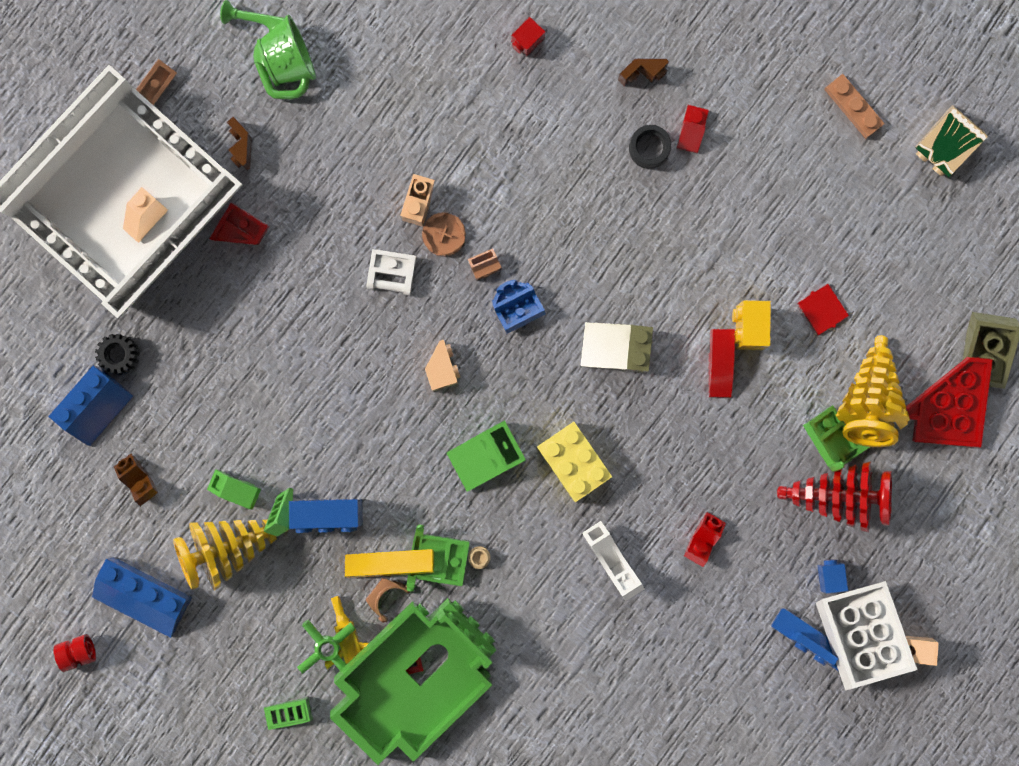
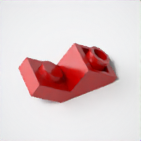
(704, 539)

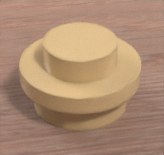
(479, 557)

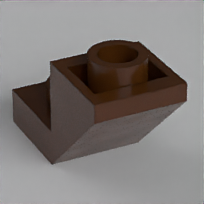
(648, 67)
(242, 149)
(136, 479)

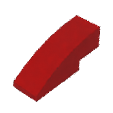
(721, 362)

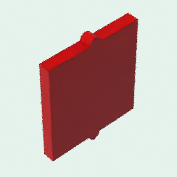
(822, 309)

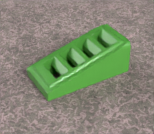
(279, 517)
(305, 708)

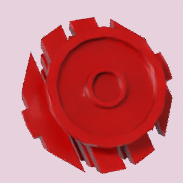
(838, 495)

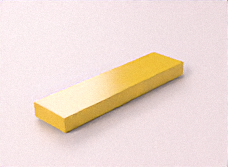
(389, 563)

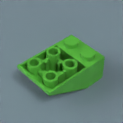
(486, 456)

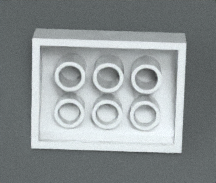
(866, 635)

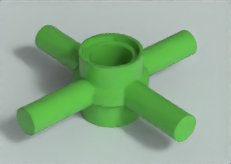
(320, 641)

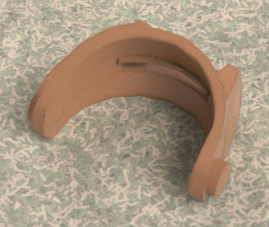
(384, 585)

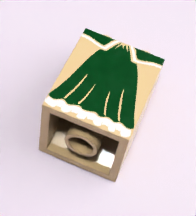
(950, 142)

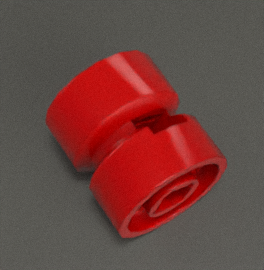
(72, 653)

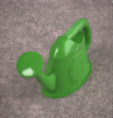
(279, 51)

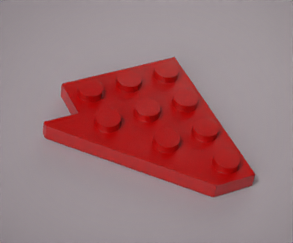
(954, 406)

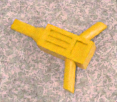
(350, 645)

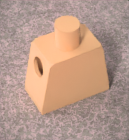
(923, 650)

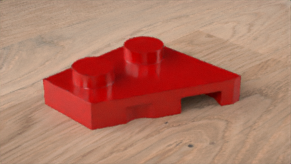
(239, 227)

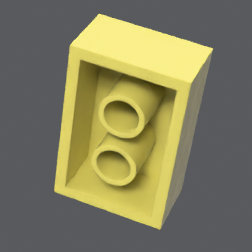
(574, 462)

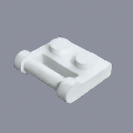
(391, 264)

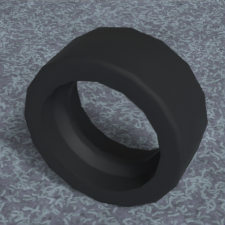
(661, 134)

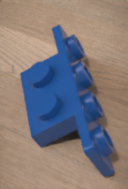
(805, 637)

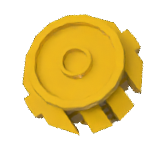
(874, 401)
(218, 550)

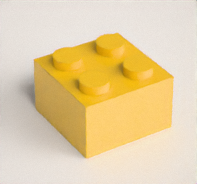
(752, 325)

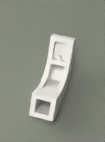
(613, 561)

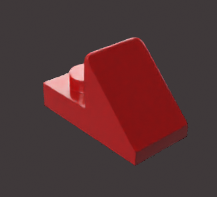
(692, 129)

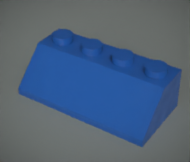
(140, 596)

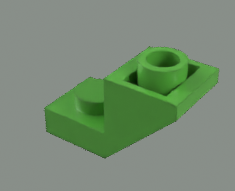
(233, 489)

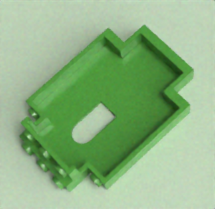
(388, 706)

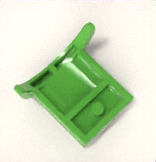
(828, 438)
(449, 558)

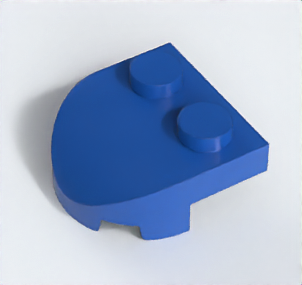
(516, 305)

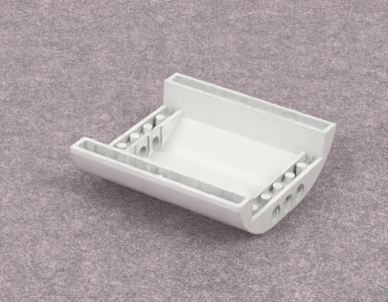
(86, 170)

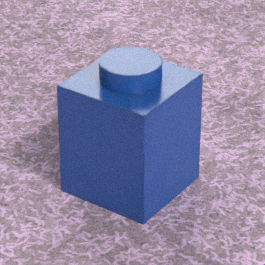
(832, 576)

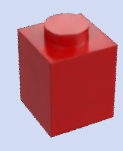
(527, 37)

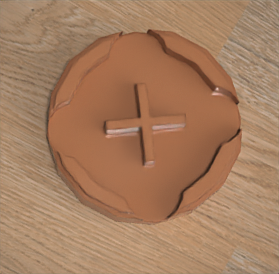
(443, 234)

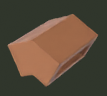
(484, 264)

